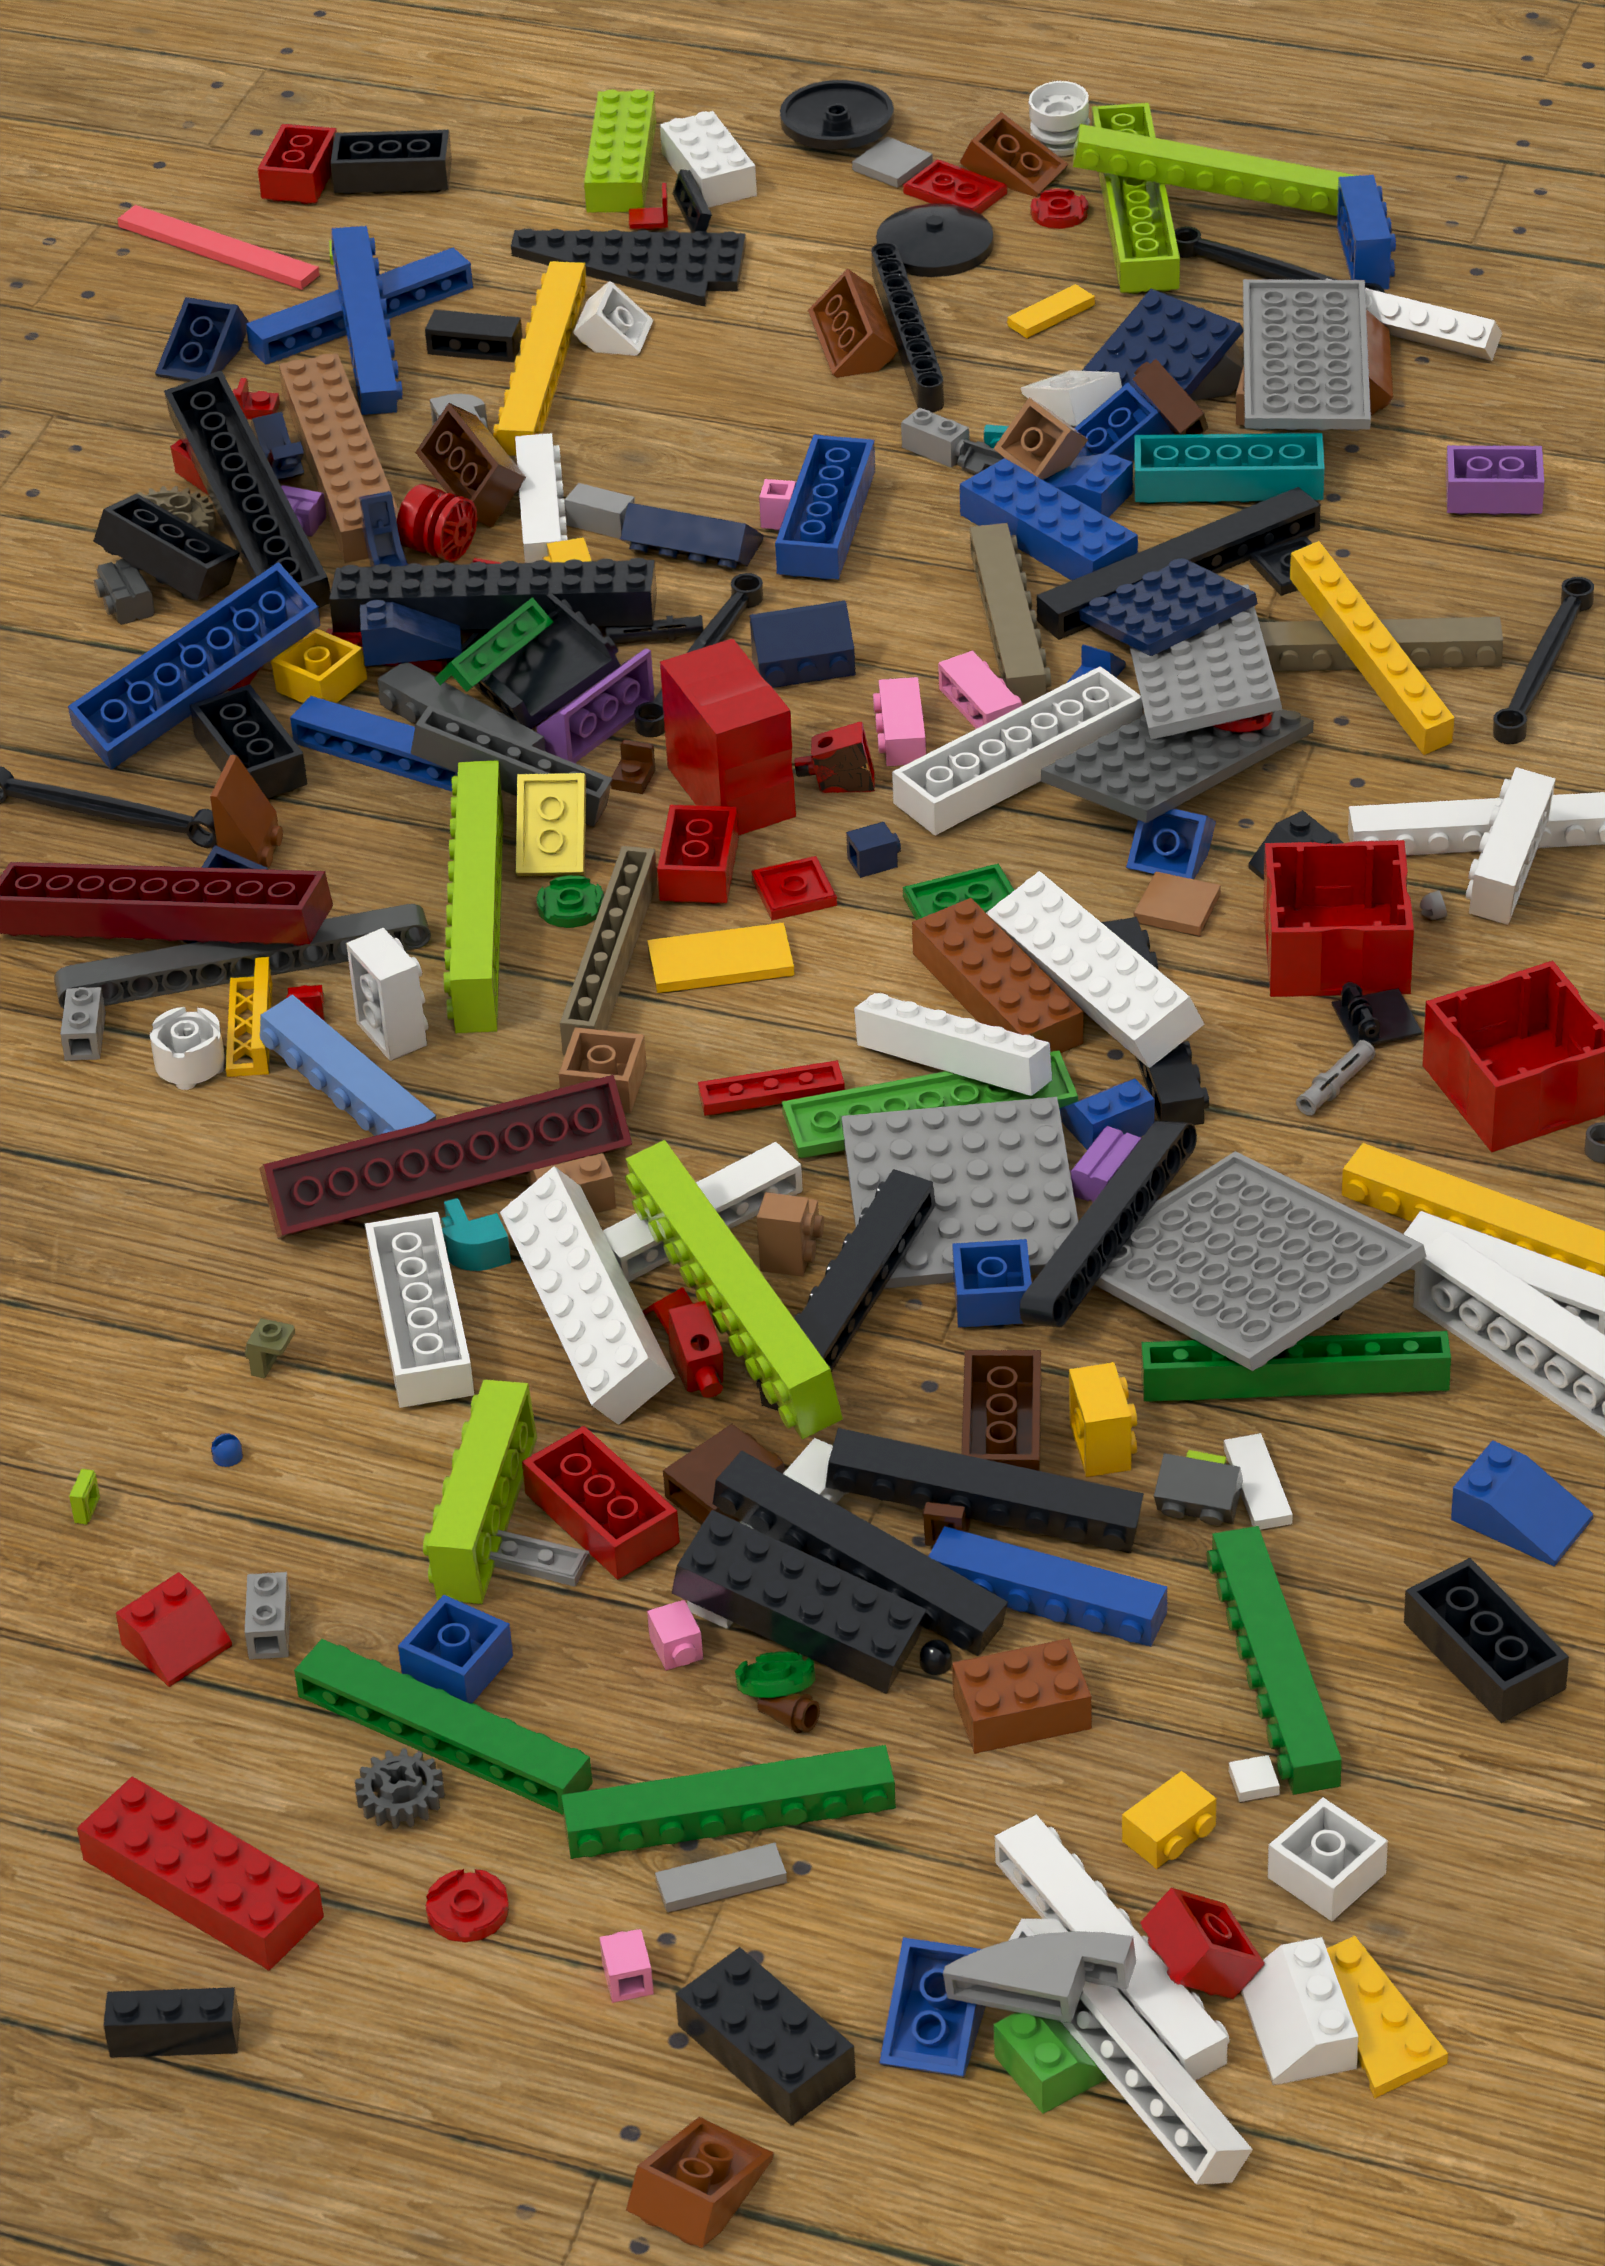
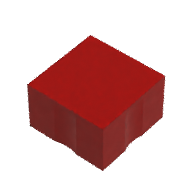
(728, 735)
(1337, 917)
(1517, 1055)

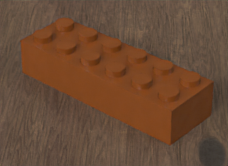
(995, 976)

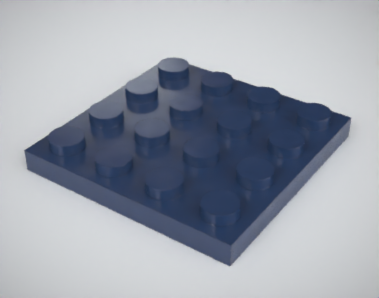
(1175, 333)
(1167, 606)

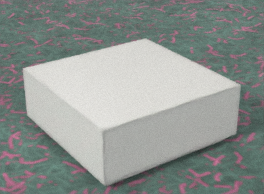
(1254, 1778)

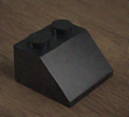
(1295, 828)

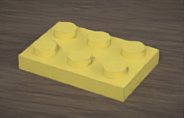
(551, 824)

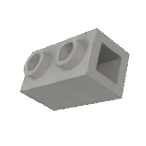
(934, 437)
(597, 510)
(83, 1023)
(267, 1615)

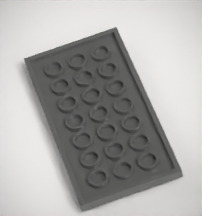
(1156, 775)

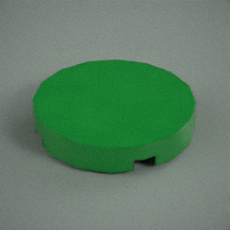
(569, 901)
(775, 1675)

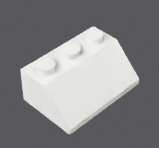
(1301, 2014)

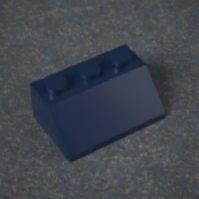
(803, 644)

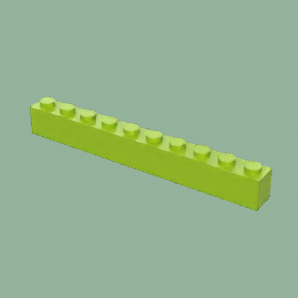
(1207, 169)

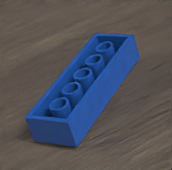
(825, 507)
(1045, 520)

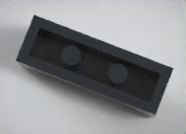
(473, 335)
(172, 2022)

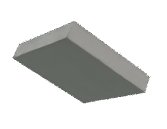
(892, 162)

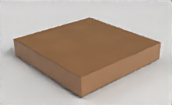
(1177, 903)

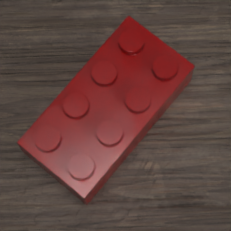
(601, 1502)

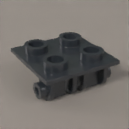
(1375, 1016)

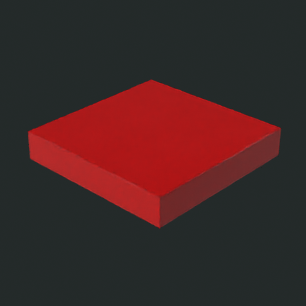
(794, 888)

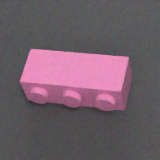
(975, 689)
(899, 720)

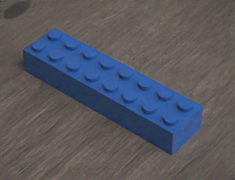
(194, 665)

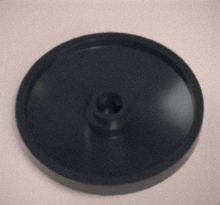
(837, 114)
(938, 239)

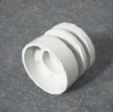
(1056, 113)

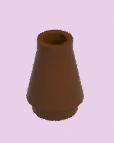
(794, 1711)

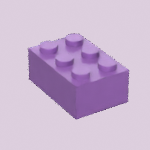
(1494, 479)

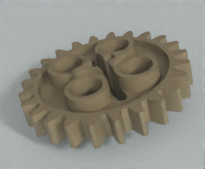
(186, 506)

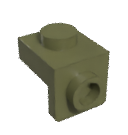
(266, 1344)

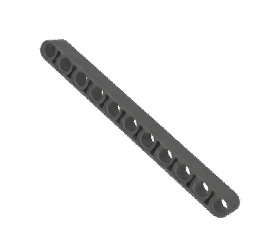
(215, 962)

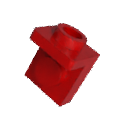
(255, 403)
(310, 996)

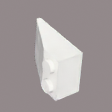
(1074, 393)

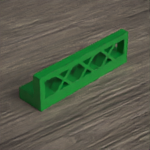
(496, 646)

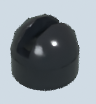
(935, 1657)

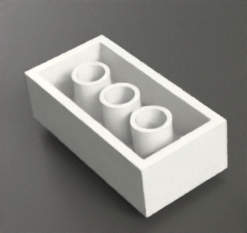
(711, 155)
(1510, 845)

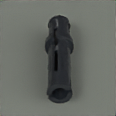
(690, 627)

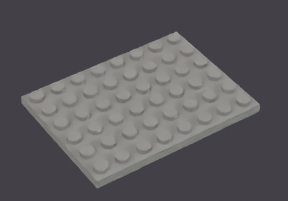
(1253, 1260)

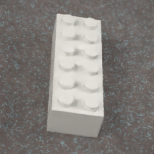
(419, 1310)

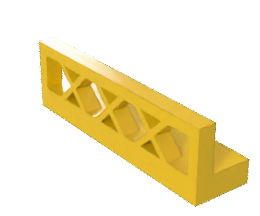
(258, 1003)

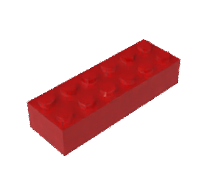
(200, 1873)

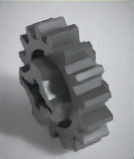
(399, 1788)

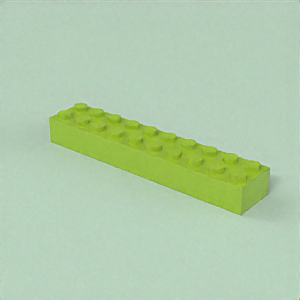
(1138, 213)
(474, 898)
(733, 1290)

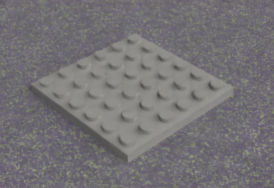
(993, 1174)

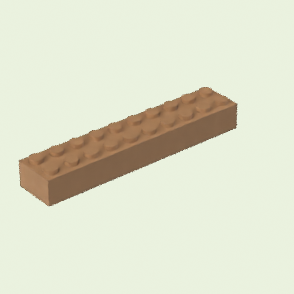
(334, 445)

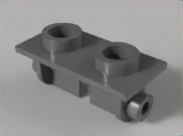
(978, 457)

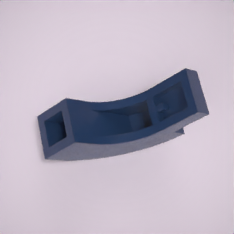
(275, 442)
(381, 530)

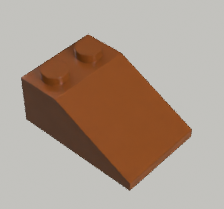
(1012, 157)
(244, 816)
(697, 2181)

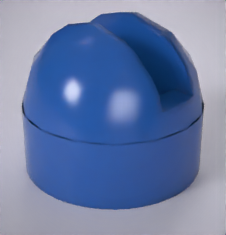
(226, 1450)

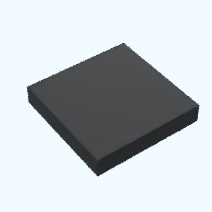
(1274, 564)

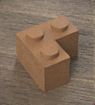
(788, 1233)

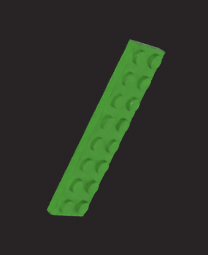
(817, 1119)

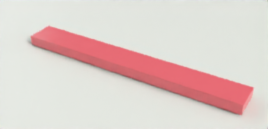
(218, 247)

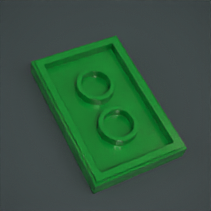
(984, 885)

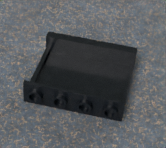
(551, 668)

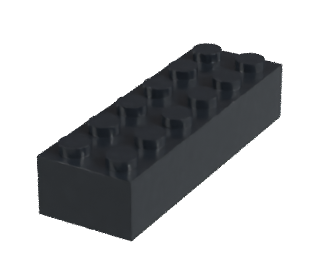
(798, 1601)

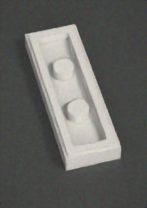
(1261, 1486)

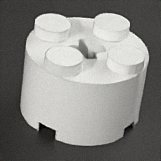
(187, 1046)

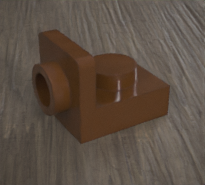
(635, 767)
(940, 1515)

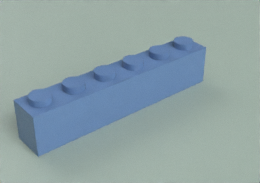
(339, 1069)

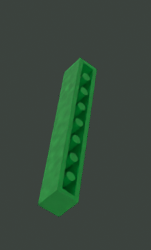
(1308, 1368)
(1274, 1661)
(442, 1725)
(728, 1801)

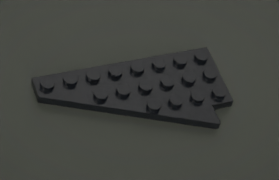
(656, 262)

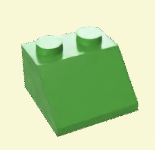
(1044, 2059)

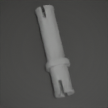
(1315, 1097)

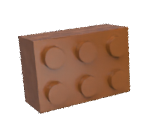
(1022, 1695)

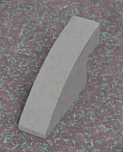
(1041, 1972)

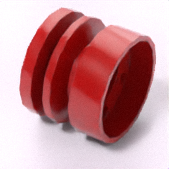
(436, 522)

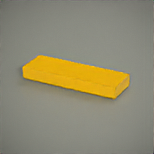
(1051, 311)

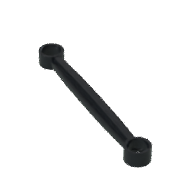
(1191, 244)
(714, 633)
(1511, 722)
(110, 808)

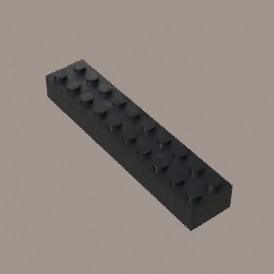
(243, 483)
(486, 594)

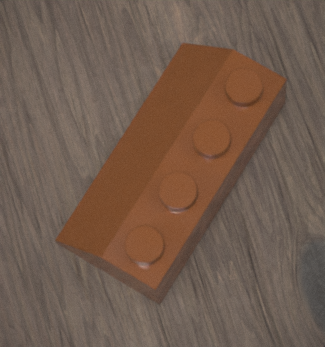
(852, 327)
(1379, 363)

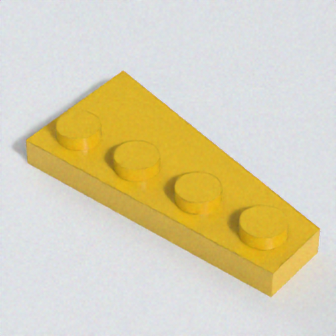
(1391, 2036)

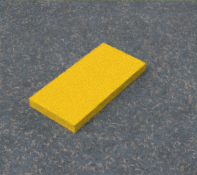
(720, 957)

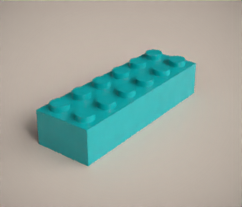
(1227, 466)

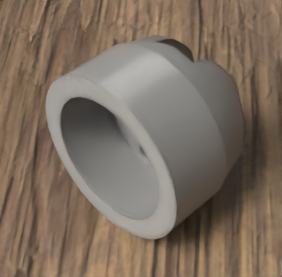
(1433, 906)

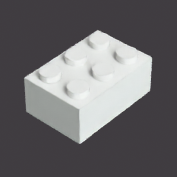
(387, 993)

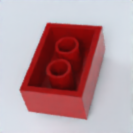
(297, 164)
(698, 854)

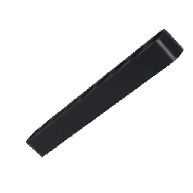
(907, 327)
(1107, 1224)

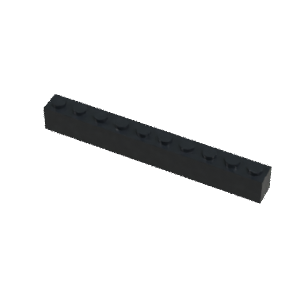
(1212, 546)

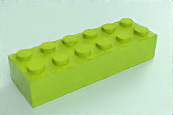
(620, 151)
(480, 1491)

